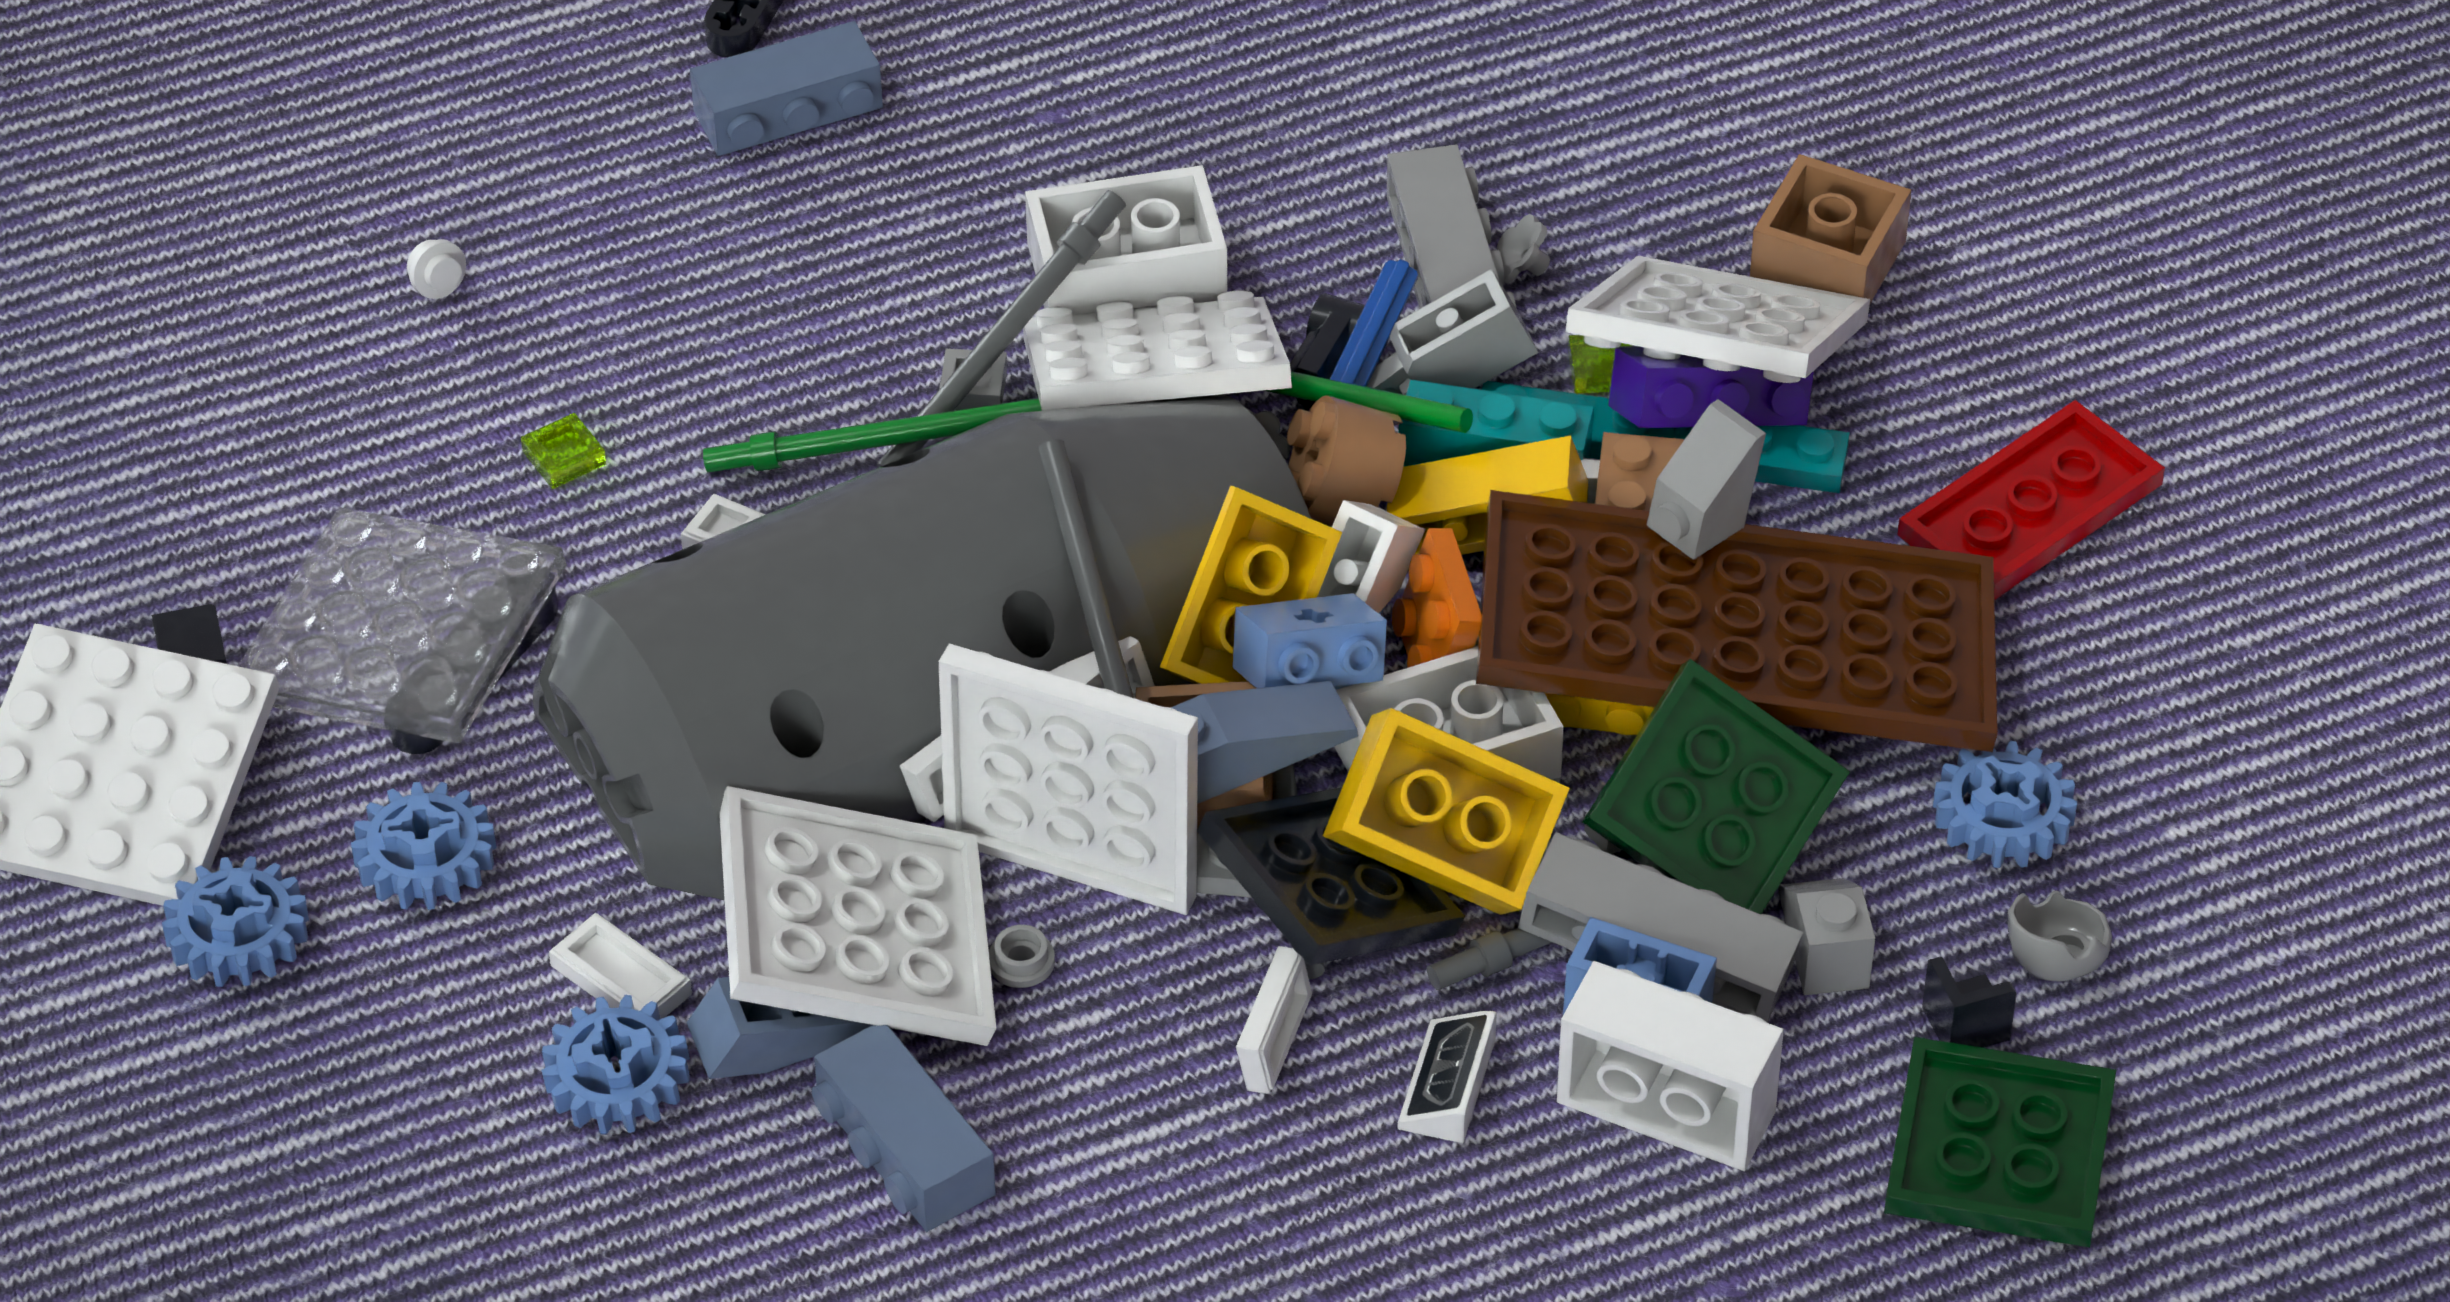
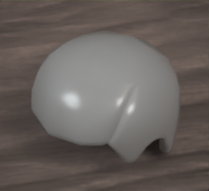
(2058, 937)

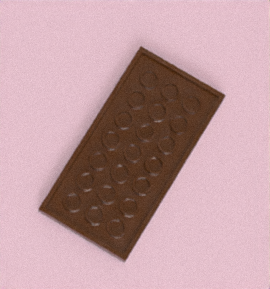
(1787, 618)

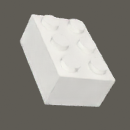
(1154, 249)
(1446, 696)
(1669, 1065)

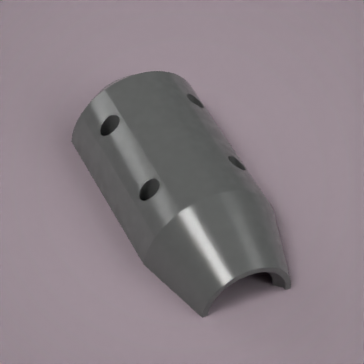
(816, 634)

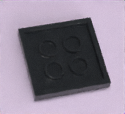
(1321, 892)

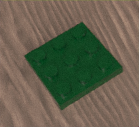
(1716, 792)
(2001, 1142)

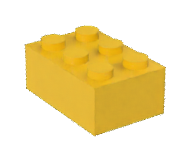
(1446, 811)

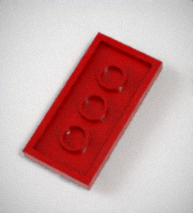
(2036, 496)

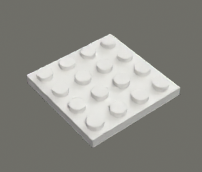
(1717, 318)
(1155, 351)
(122, 762)
(1070, 778)
(855, 916)

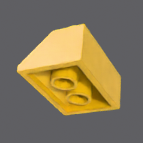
(1251, 559)

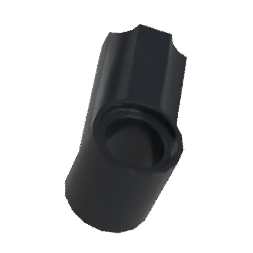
(1326, 337)

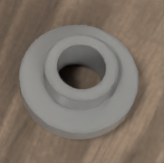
(1025, 944)

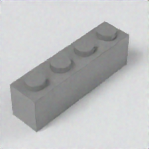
(1439, 220)
(1585, 882)

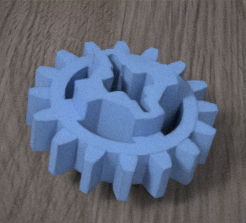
(2005, 804)
(423, 845)
(235, 921)
(583, 1076)

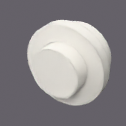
(436, 268)

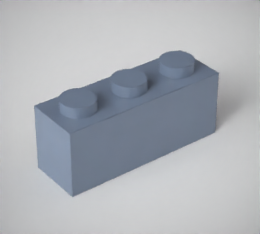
(786, 88)
(903, 1127)

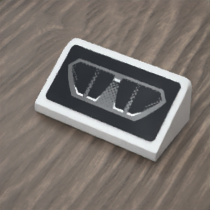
(1449, 1075)

